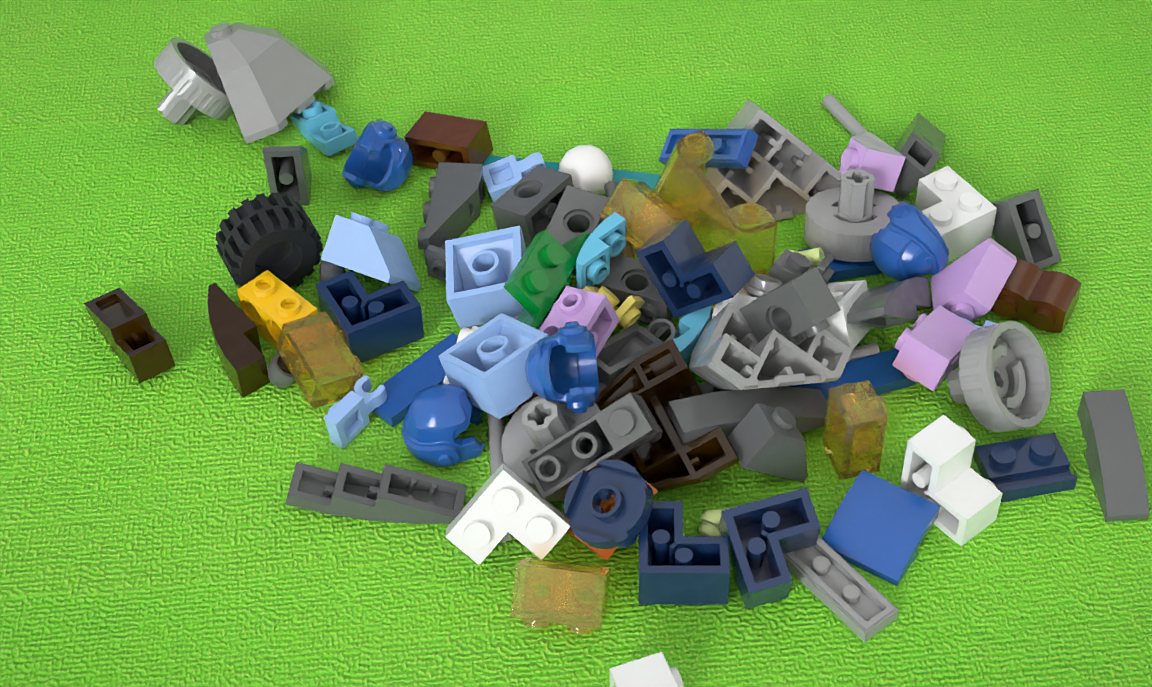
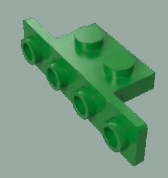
(543, 275)

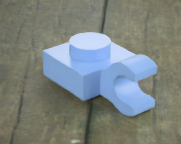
(507, 172)
(351, 414)

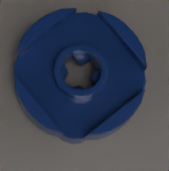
(624, 521)

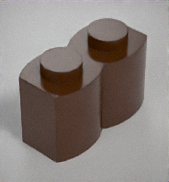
(1038, 297)

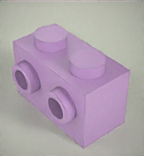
(588, 309)
(932, 347)

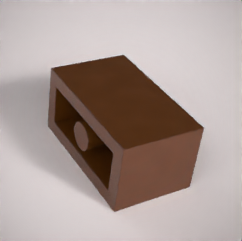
(448, 139)

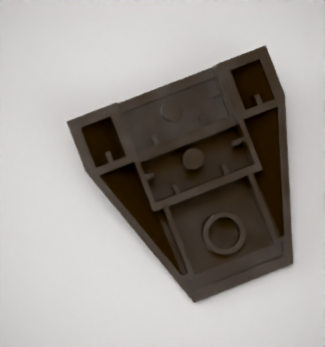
(666, 460)

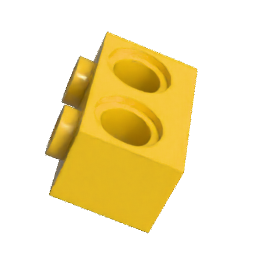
(271, 304)

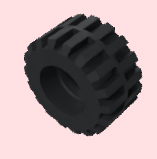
(269, 236)

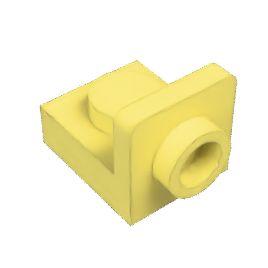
(627, 312)

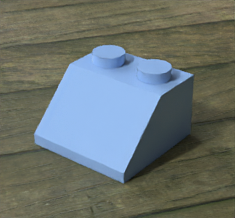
(368, 249)
(478, 271)
(493, 364)

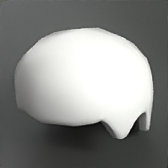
(588, 168)

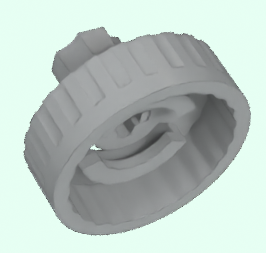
(192, 83)
(847, 217)
(997, 363)
(535, 427)

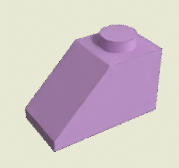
(874, 157)
(973, 281)

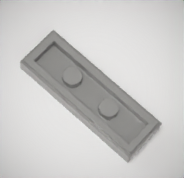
(842, 589)

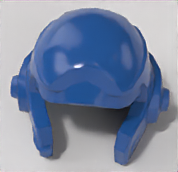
(379, 158)
(908, 245)
(565, 368)
(435, 422)

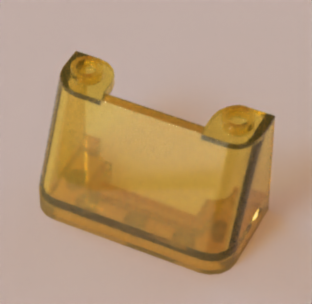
(715, 223)

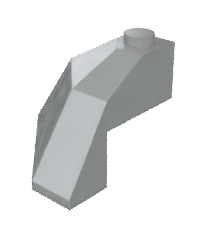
(264, 76)
(780, 171)
(734, 360)

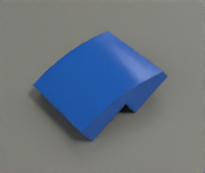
(880, 527)

